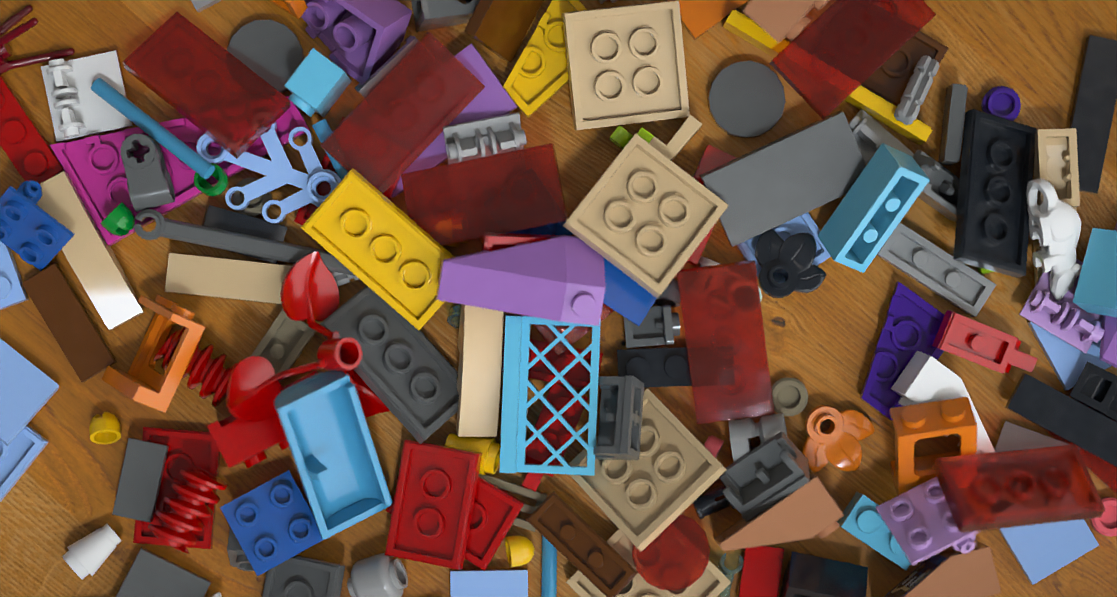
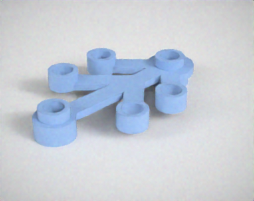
(277, 172)

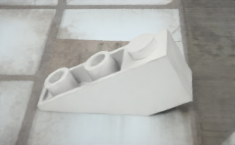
(931, 381)

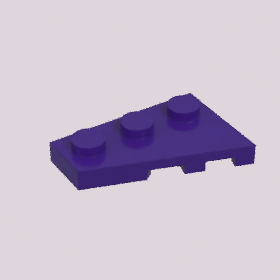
(907, 328)

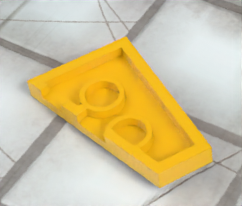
(543, 63)

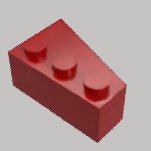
(248, 441)

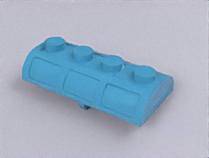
(333, 451)

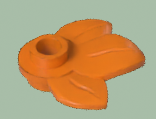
(838, 443)

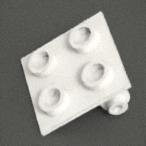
(72, 103)

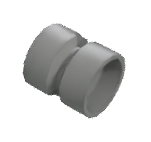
(744, 429)

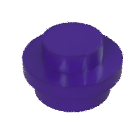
(1001, 102)

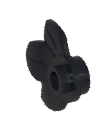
(790, 258)

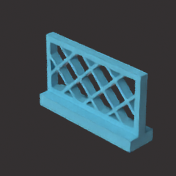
(515, 397)

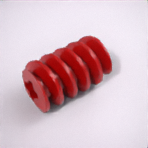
(201, 368)
(187, 507)

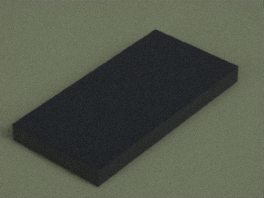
(992, 194)

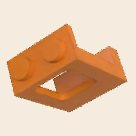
(143, 381)
(927, 421)

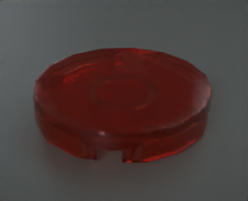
(674, 556)

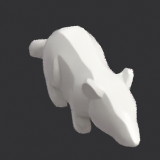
(1058, 233)

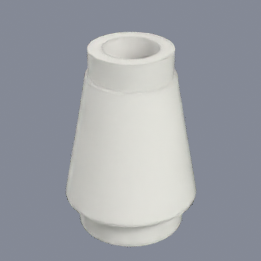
(91, 551)

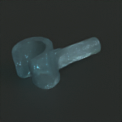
(729, 573)

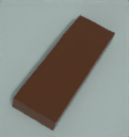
(69, 322)
(582, 546)

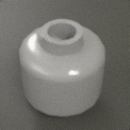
(377, 577)

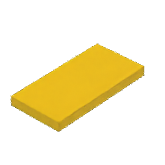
(380, 247)

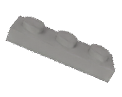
(936, 270)

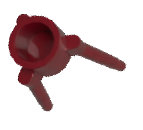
(5, 50)

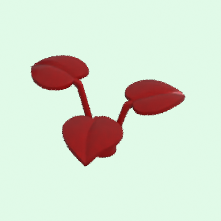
(305, 294)

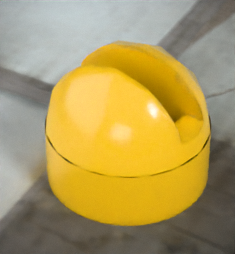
(104, 429)
(518, 550)

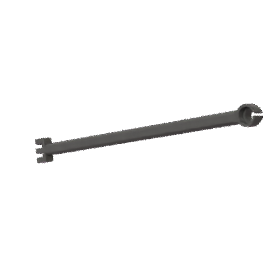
(231, 241)

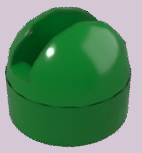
(208, 189)
(119, 220)

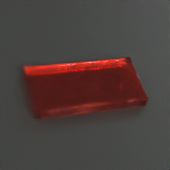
(847, 48)
(206, 84)
(403, 113)
(487, 195)
(725, 341)
(1018, 488)

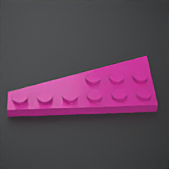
(101, 179)

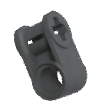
(148, 179)

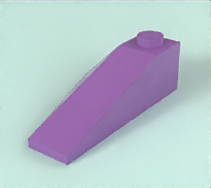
(358, 32)
(540, 279)

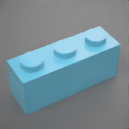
(873, 208)

